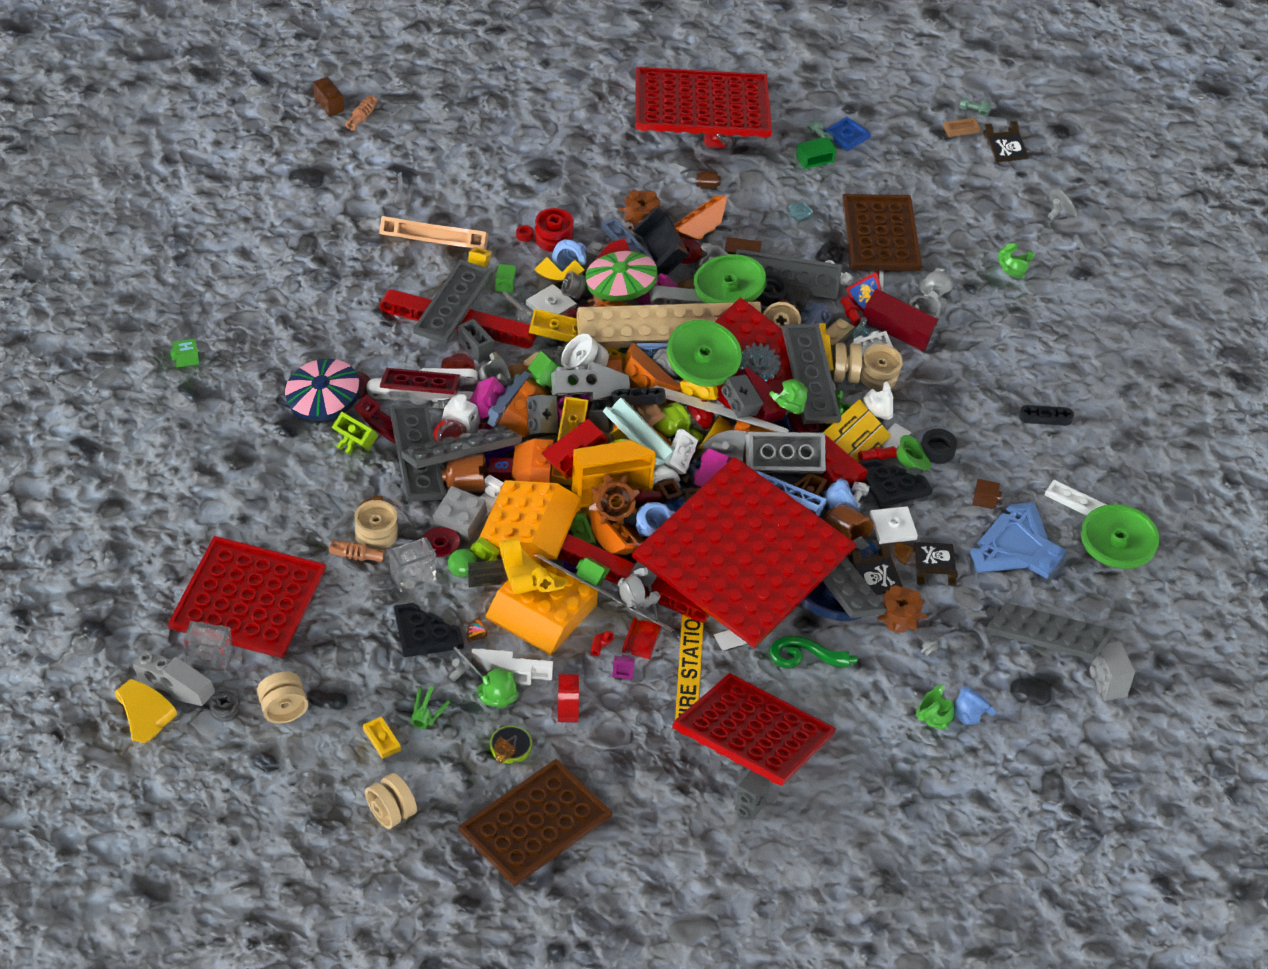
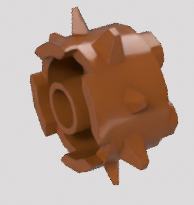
(639, 205)
(612, 510)
(902, 609)

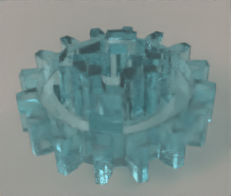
(769, 362)

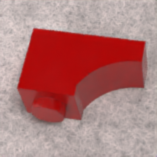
(568, 698)

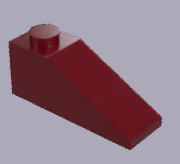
(770, 410)

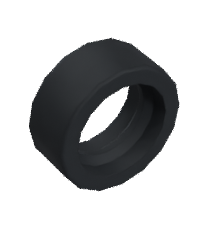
(778, 282)
(942, 436)

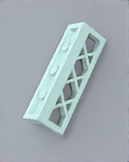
(638, 430)

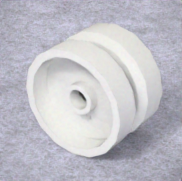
(582, 351)

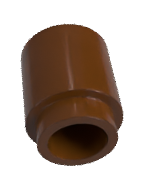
(708, 180)

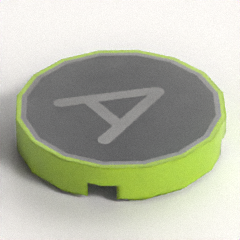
(517, 738)

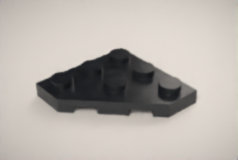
(893, 483)
(424, 632)

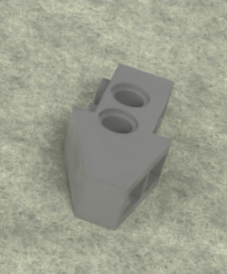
(605, 381)
(173, 677)

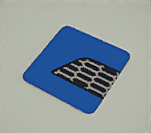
(870, 550)

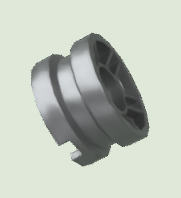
(573, 285)
(224, 705)

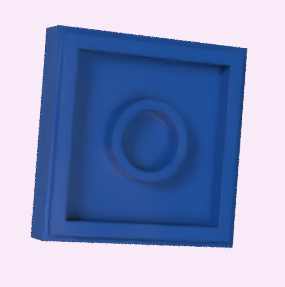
(848, 133)

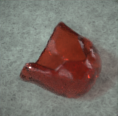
(458, 361)

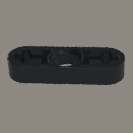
(640, 396)
(1033, 410)

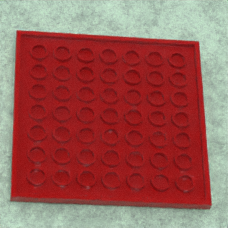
(702, 102)
(744, 551)

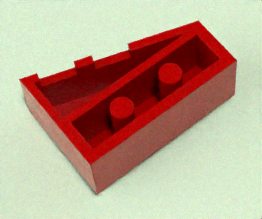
(562, 451)
(841, 465)

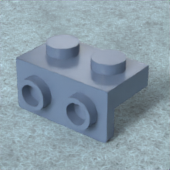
(815, 314)

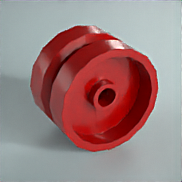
(552, 227)

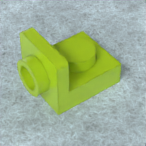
(485, 550)

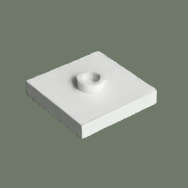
(551, 300)
(893, 525)

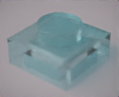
(800, 211)

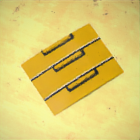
(857, 430)

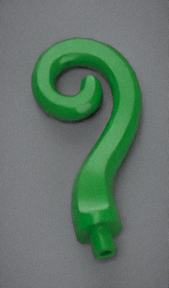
(834, 658)

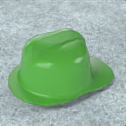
(912, 454)

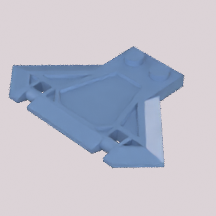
(1017, 543)

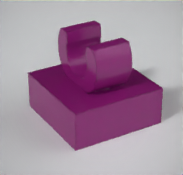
(623, 667)

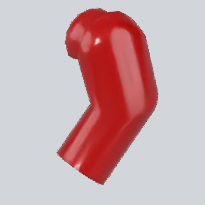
(600, 641)

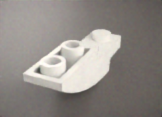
(522, 668)

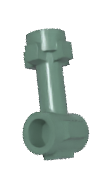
(984, 108)
(817, 128)

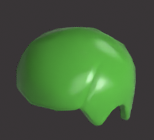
(459, 561)

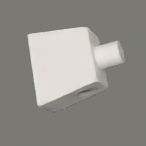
(462, 411)

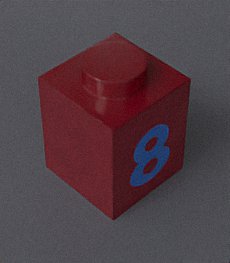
(500, 468)

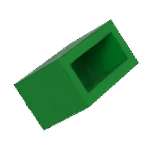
(816, 152)

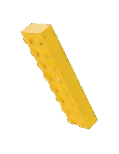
(555, 326)
(573, 413)

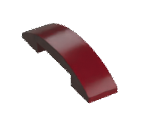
(377, 419)

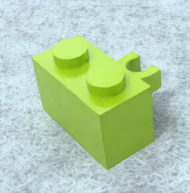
(353, 433)

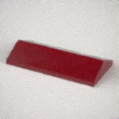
(899, 319)
(420, 381)

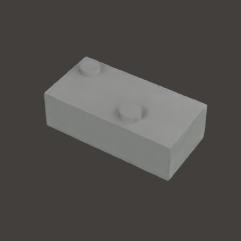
(785, 452)

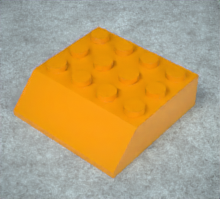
(616, 460)
(534, 514)
(543, 617)

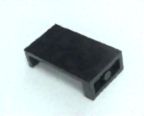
(662, 240)

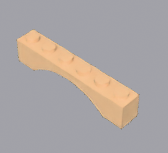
(433, 233)

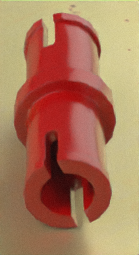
(851, 310)
(878, 453)

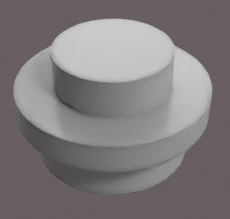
(930, 648)

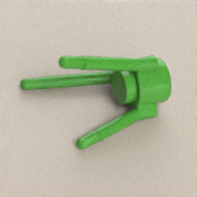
(422, 717)

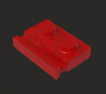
(641, 638)

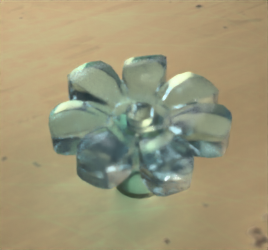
(861, 328)

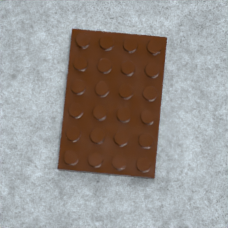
(881, 232)
(535, 822)

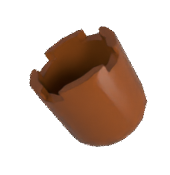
(466, 473)
(849, 521)

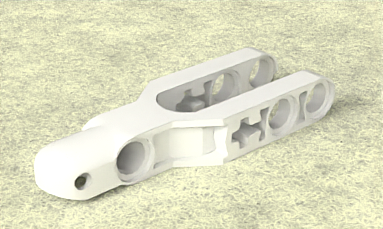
(434, 400)

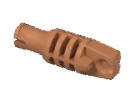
(362, 111)
(356, 551)

